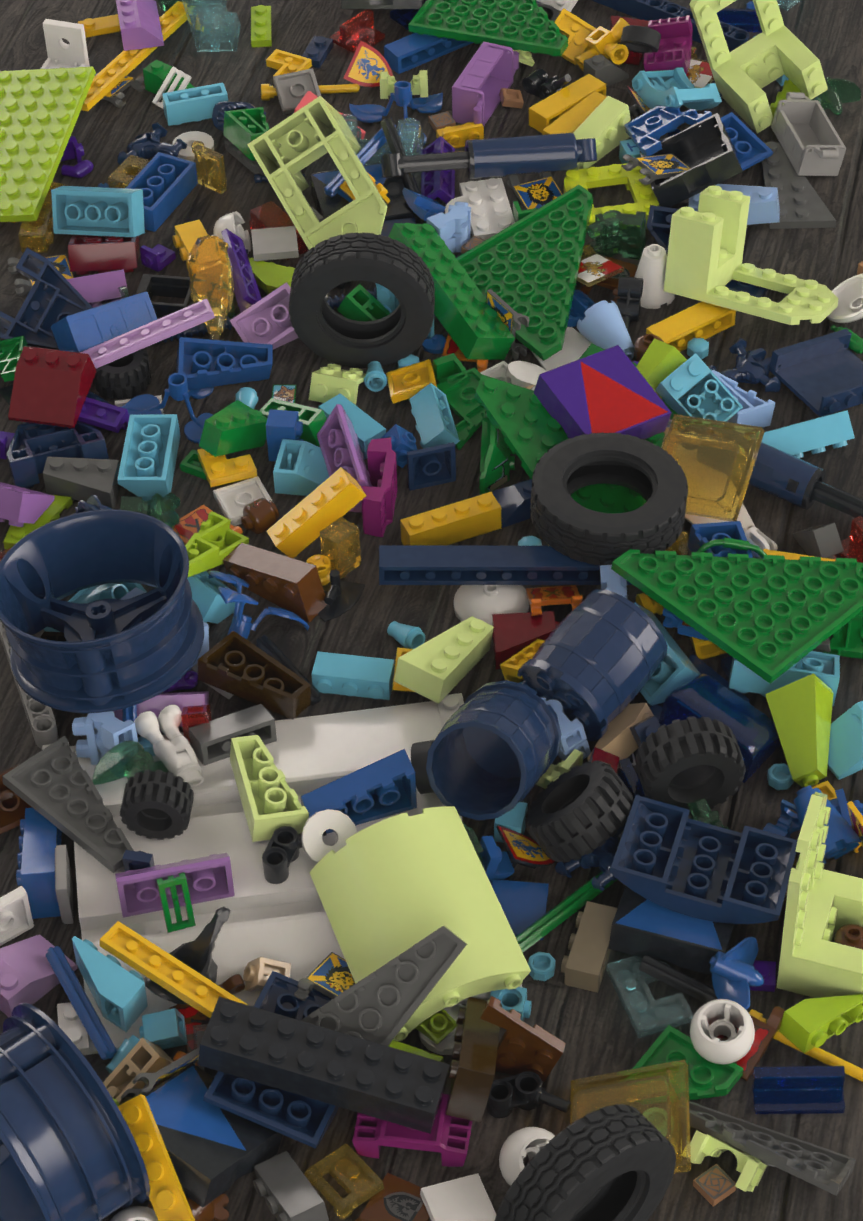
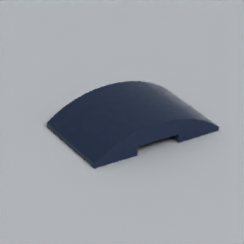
(703, 866)
(271, 1107)

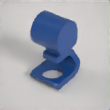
(786, 823)

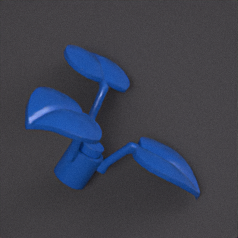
(403, 97)
(178, 390)
(242, 623)

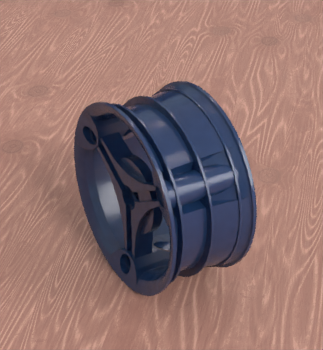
(113, 647)
(60, 1130)

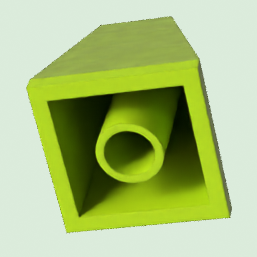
(803, 725)

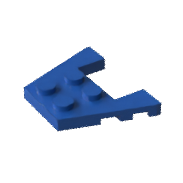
(650, 126)

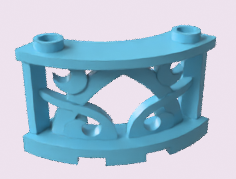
(675, 91)

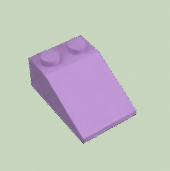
(267, 320)
(26, 973)

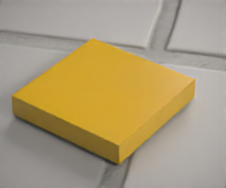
(410, 380)

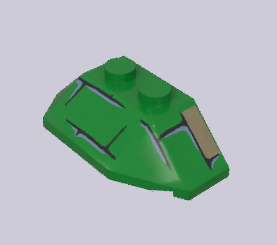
(495, 458)

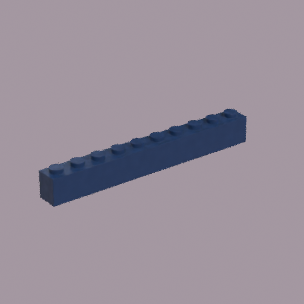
(482, 566)

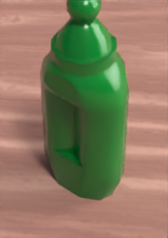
(856, 341)

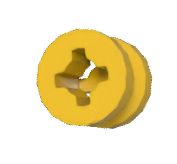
(323, 566)

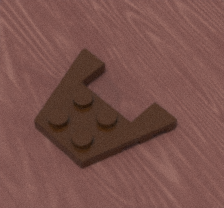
(522, 1046)

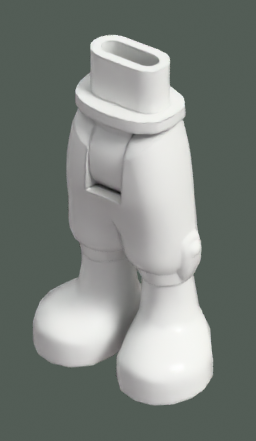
(176, 751)

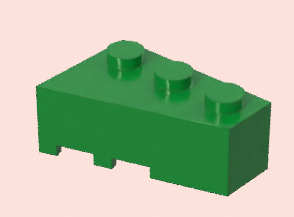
(243, 127)
(233, 430)

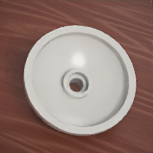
(849, 300)
(485, 600)

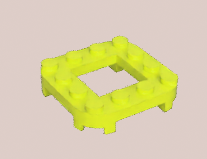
(614, 175)

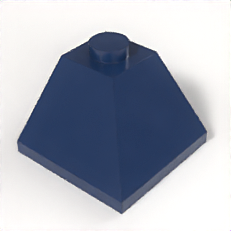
(431, 466)
(514, 502)

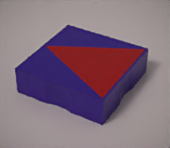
(602, 396)

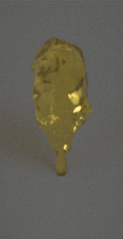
(212, 280)

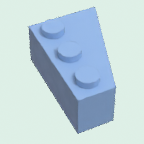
(754, 411)

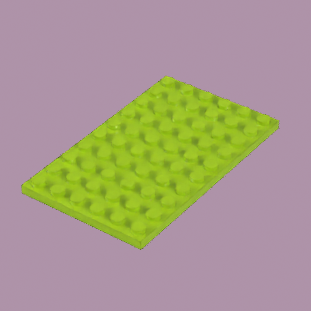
(35, 128)

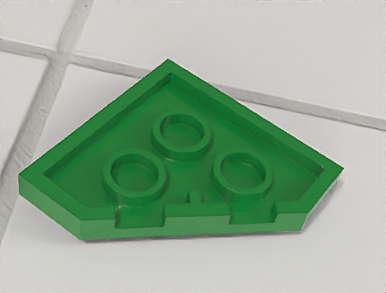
(705, 1077)

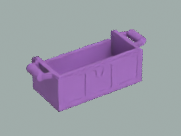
(478, 86)

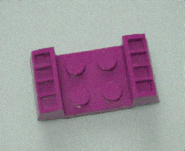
(674, 44)
(380, 498)
(448, 1136)

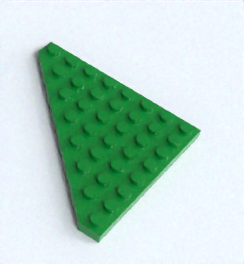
(500, 22)
(536, 267)
(532, 432)
(752, 608)

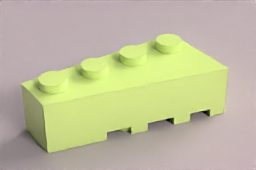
(606, 126)
(445, 659)
(263, 790)

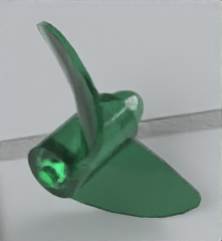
(838, 92)
(124, 761)

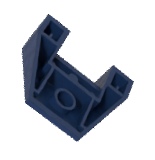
(46, 303)
(36, 442)

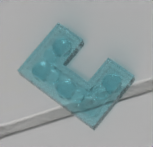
(645, 1012)

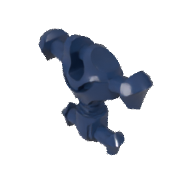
(149, 144)
(751, 367)
(600, 857)

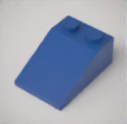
(746, 144)

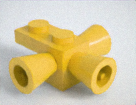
(605, 43)

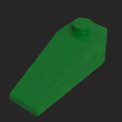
(155, 75)
(362, 306)
(312, 418)

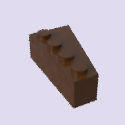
(278, 579)

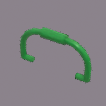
(733, 544)

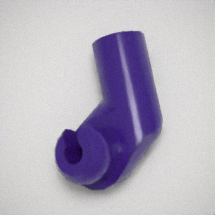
(79, 170)
(187, 682)

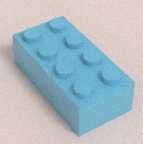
(98, 211)

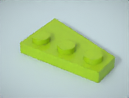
(51, 513)

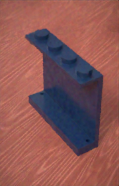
(821, 372)

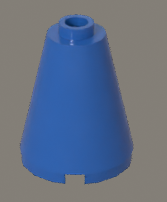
(840, 836)

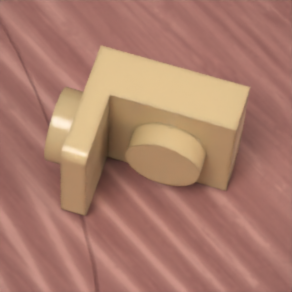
(259, 970)

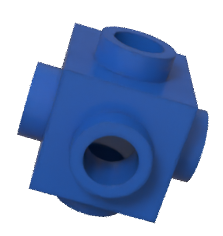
(402, 442)

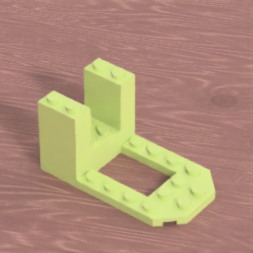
(757, 62)
(298, 143)
(708, 254)
(815, 909)

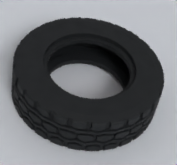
(366, 259)
(607, 460)
(595, 1170)

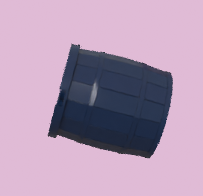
(596, 660)
(493, 750)

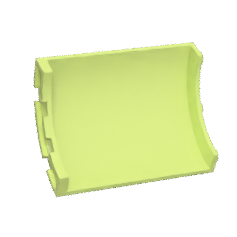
(405, 883)

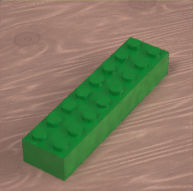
(458, 300)

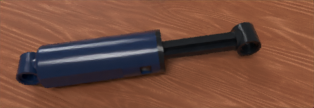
(499, 157)
(799, 482)

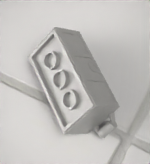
(808, 136)

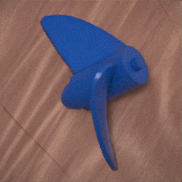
(734, 972)

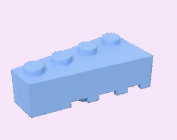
(763, 202)

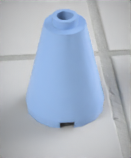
(606, 327)

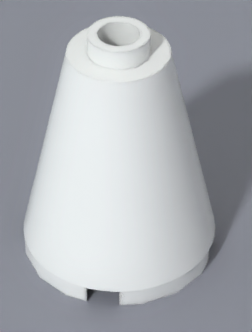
(652, 270)

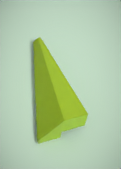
(659, 362)
(212, 544)

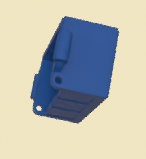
(103, 323)

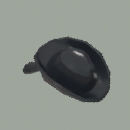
(196, 955)

